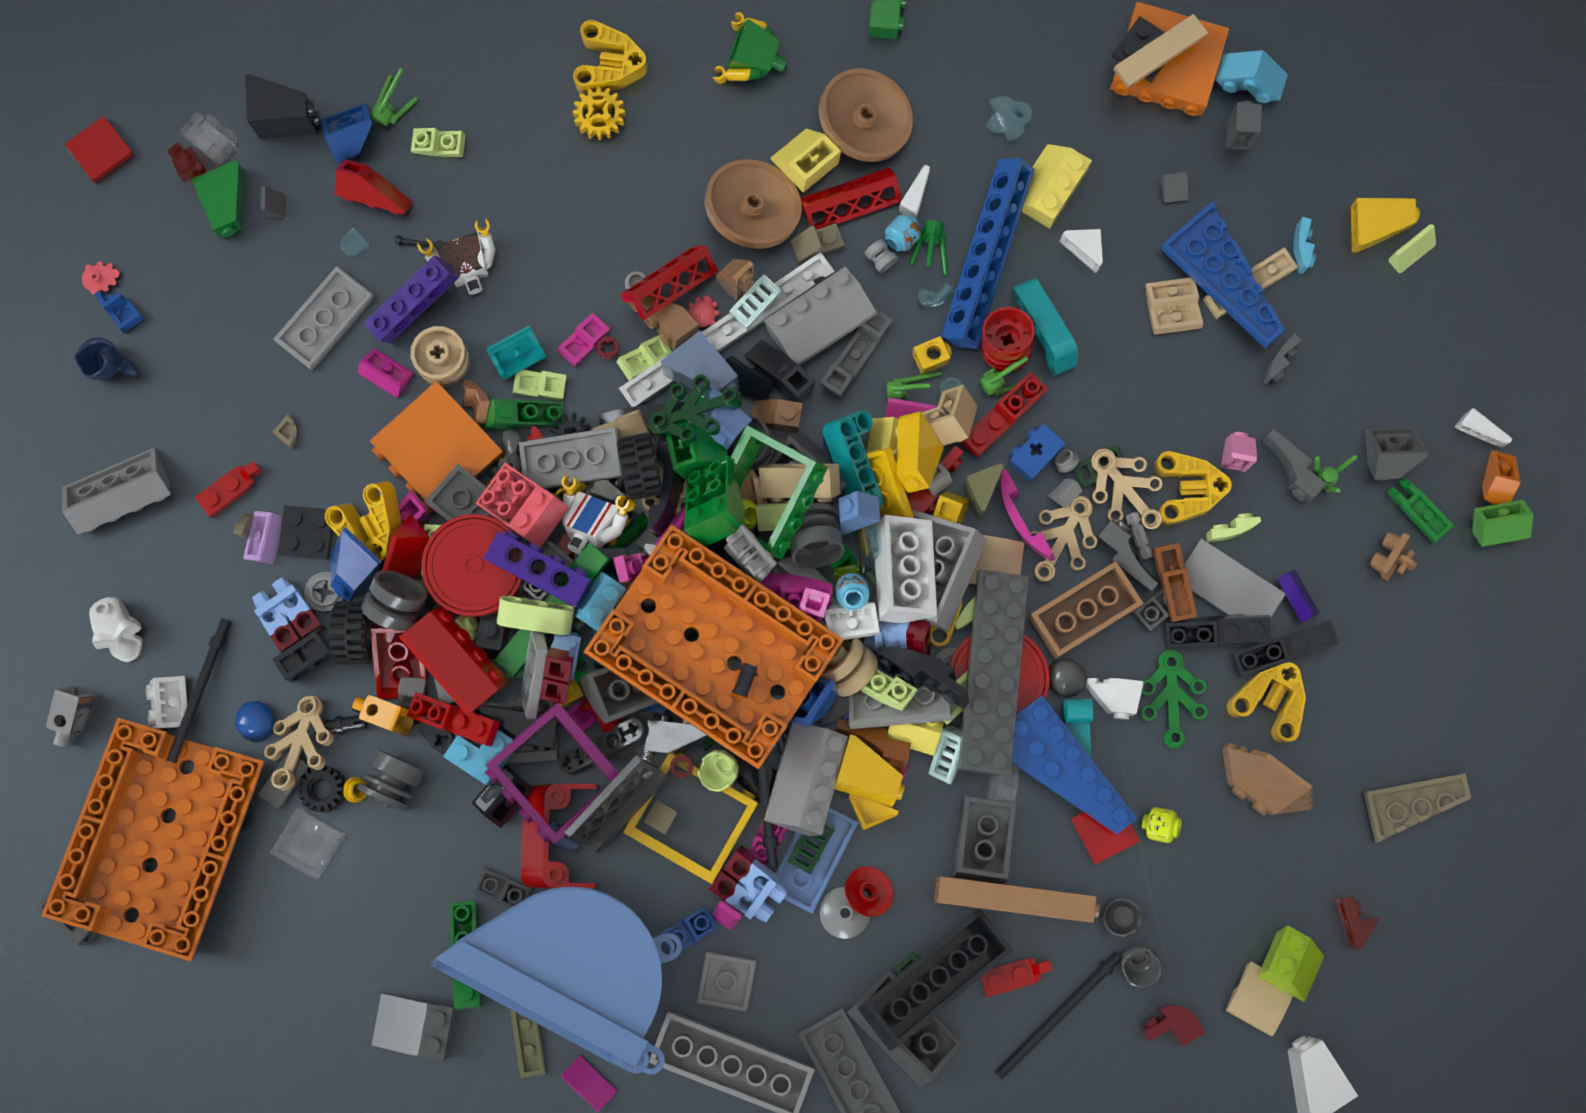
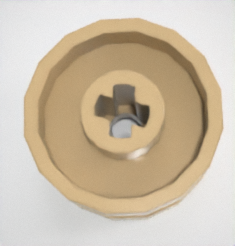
(439, 342)
(851, 667)

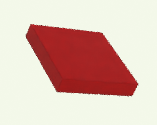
(99, 149)
(1099, 840)

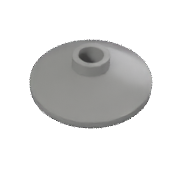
(834, 922)

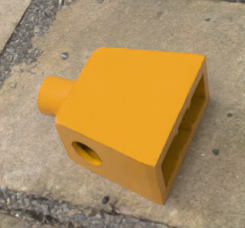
(383, 714)

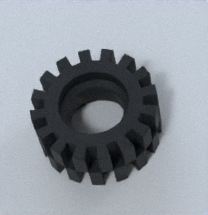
(306, 789)

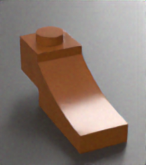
(1174, 581)
(892, 751)

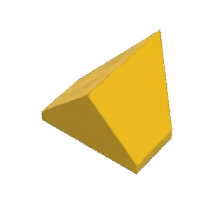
(870, 812)

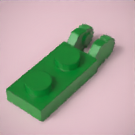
(1421, 511)

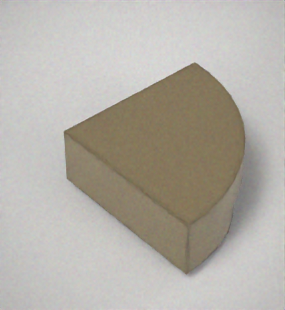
(287, 431)
(242, 529)

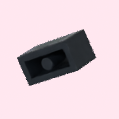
(494, 804)

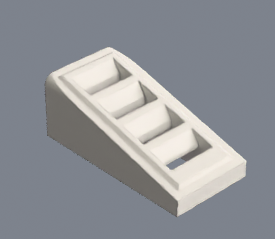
(912, 200)
(1482, 428)

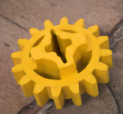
(602, 103)

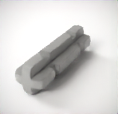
(1139, 536)

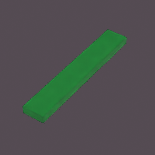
(514, 654)

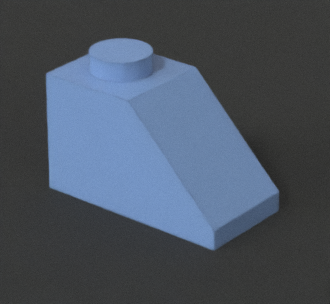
(731, 422)
(857, 511)

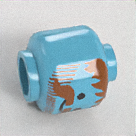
(902, 233)
(852, 591)

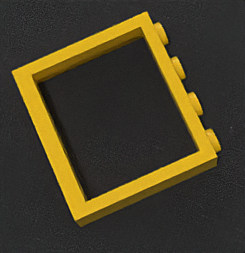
(710, 876)

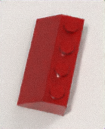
(454, 659)

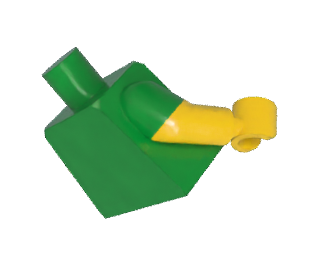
(752, 52)

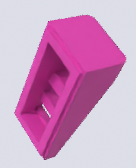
(726, 915)

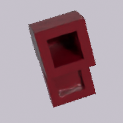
(1178, 1019)

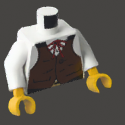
(468, 256)

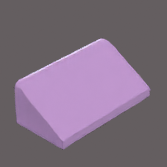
(263, 537)

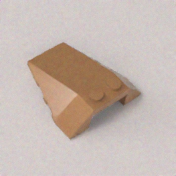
(1265, 781)

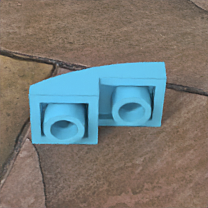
(1302, 248)

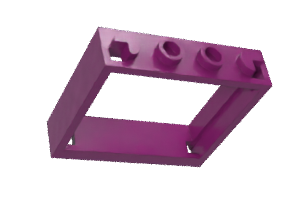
(513, 794)

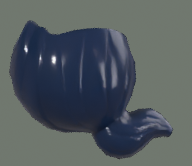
(101, 361)

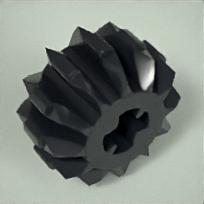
(569, 423)

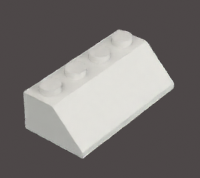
(905, 569)

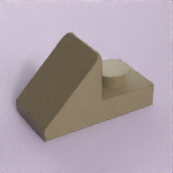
(815, 241)

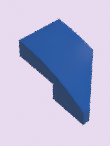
(120, 310)

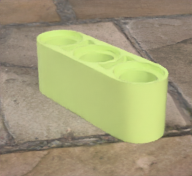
(535, 615)

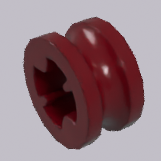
(608, 340)
(679, 774)

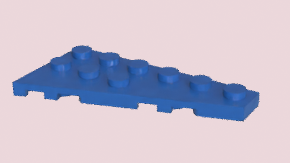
(1219, 267)
(1057, 760)

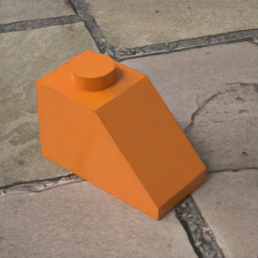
(1500, 478)

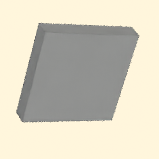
(726, 981)

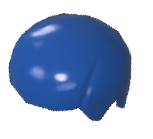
(254, 721)

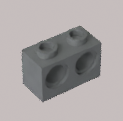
(1243, 125)

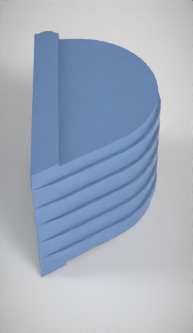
(573, 967)

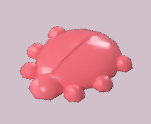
(99, 277)
(703, 311)

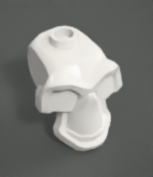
(115, 629)

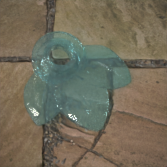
(1005, 119)

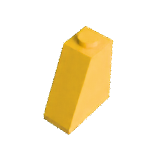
(1380, 219)
(916, 452)
(868, 775)

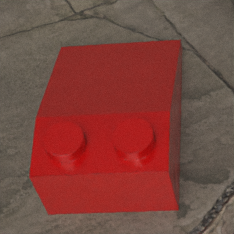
(393, 661)

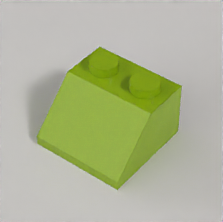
(1292, 963)

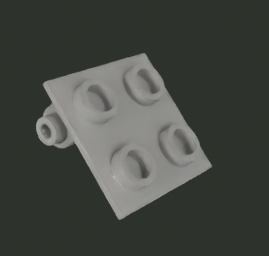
(749, 554)

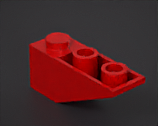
(364, 185)

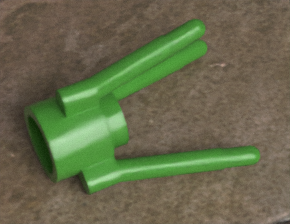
(383, 111)
(993, 382)
(898, 388)
(1329, 474)

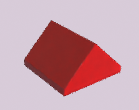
(407, 548)

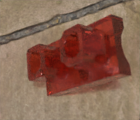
(186, 162)

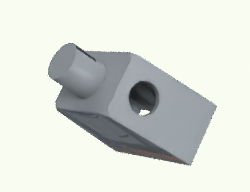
(70, 713)

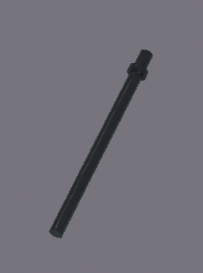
(1104, 969)

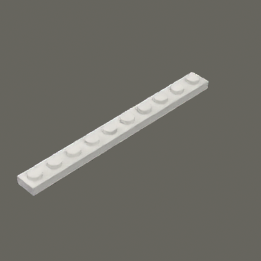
(730, 329)

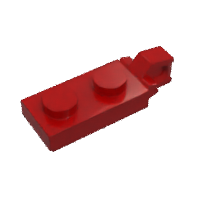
(228, 488)
(1013, 976)

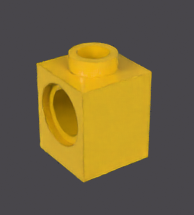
(926, 364)
(951, 507)

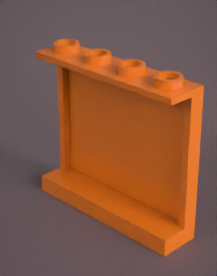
(1188, 77)
(431, 440)

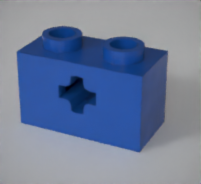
(1042, 439)

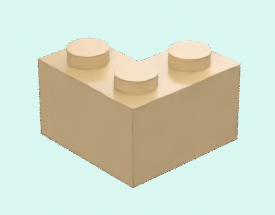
(953, 416)

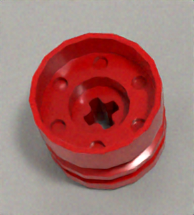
(1006, 327)

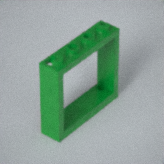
(802, 497)

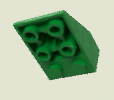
(713, 503)

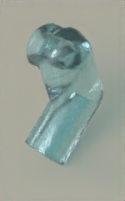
(935, 299)

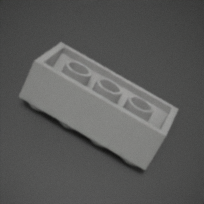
(820, 317)
(115, 491)
(806, 779)

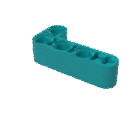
(1048, 326)
(847, 450)
(1077, 716)

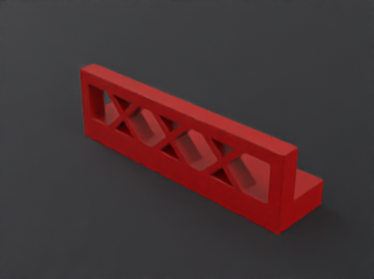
(848, 191)
(664, 274)

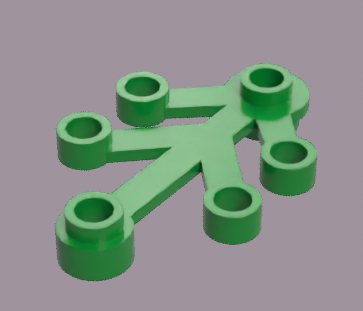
(1172, 694)

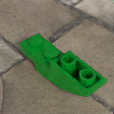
(462, 922)

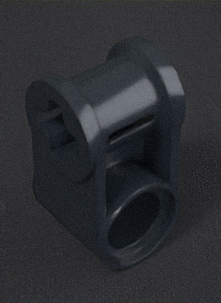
(434, 736)

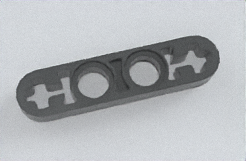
(602, 743)

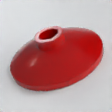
(877, 887)

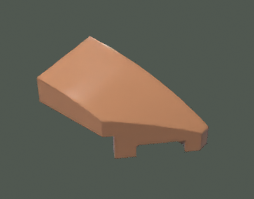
(476, 399)

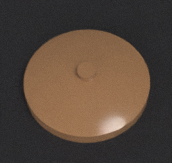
(865, 114)
(752, 203)

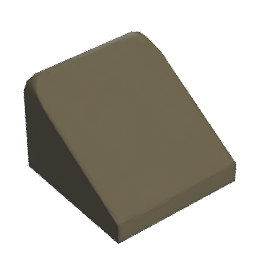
(661, 817)

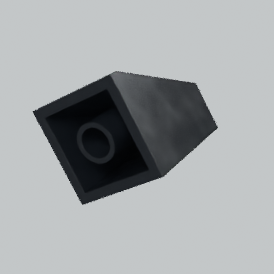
(278, 110)

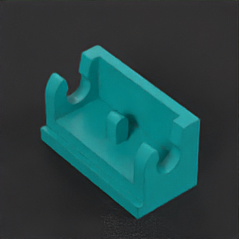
(516, 352)

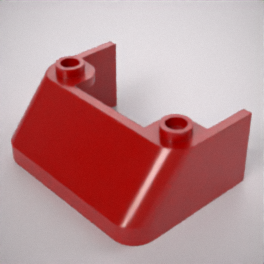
(535, 868)

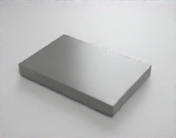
(533, 674)

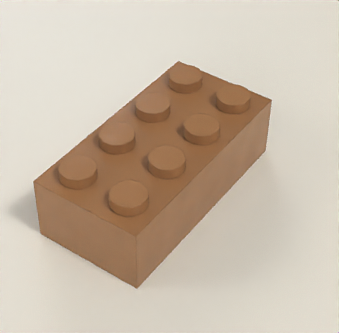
(1085, 610)

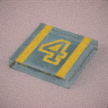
(866, 547)

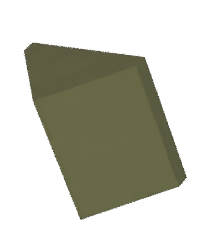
(980, 487)

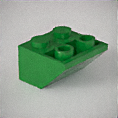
(696, 455)

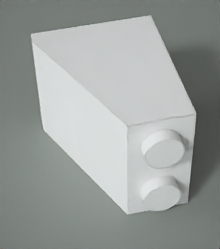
(1317, 1078)

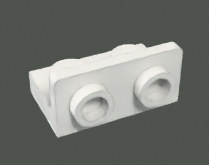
(852, 623)
(167, 701)

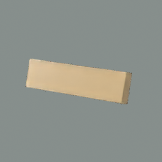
(1160, 51)
(1264, 273)

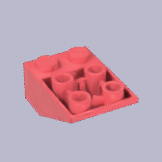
(522, 505)

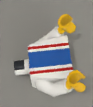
(591, 518)

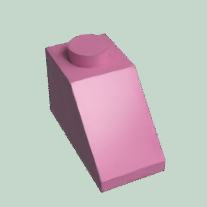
(1239, 452)

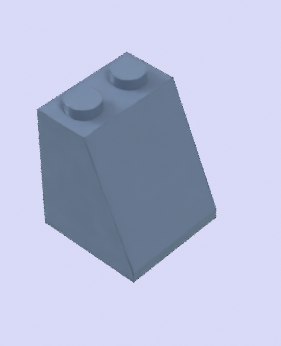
(699, 357)

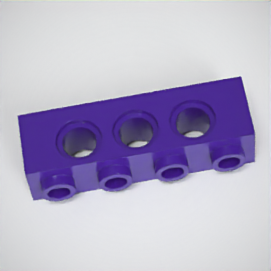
(411, 299)
(499, 555)

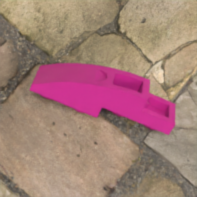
(791, 586)

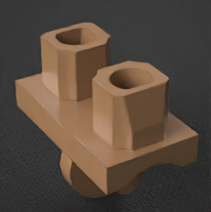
(1398, 546)

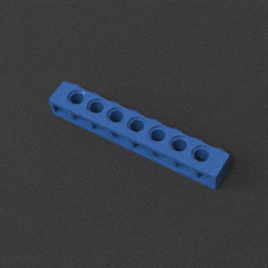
(987, 253)

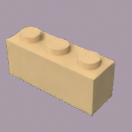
(780, 481)

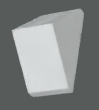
(1085, 245)

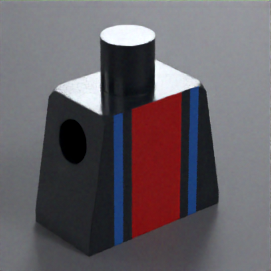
(492, 636)

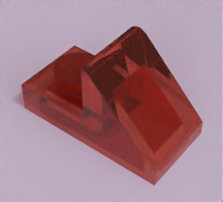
(1356, 929)

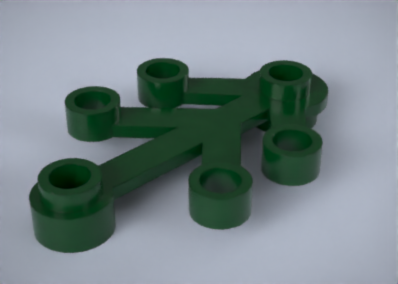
(691, 410)

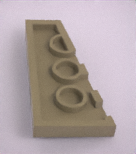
(1408, 804)

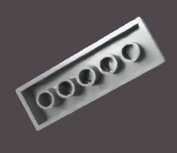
(732, 1064)

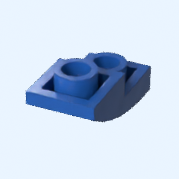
(692, 927)

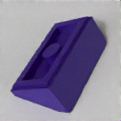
(1298, 595)

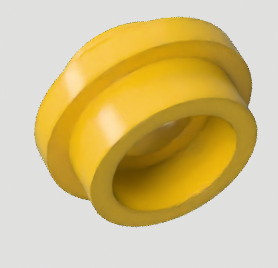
(348, 787)

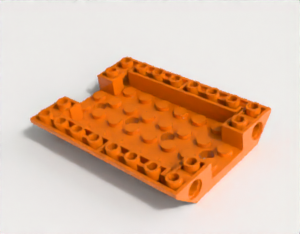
(732, 620)
(125, 826)

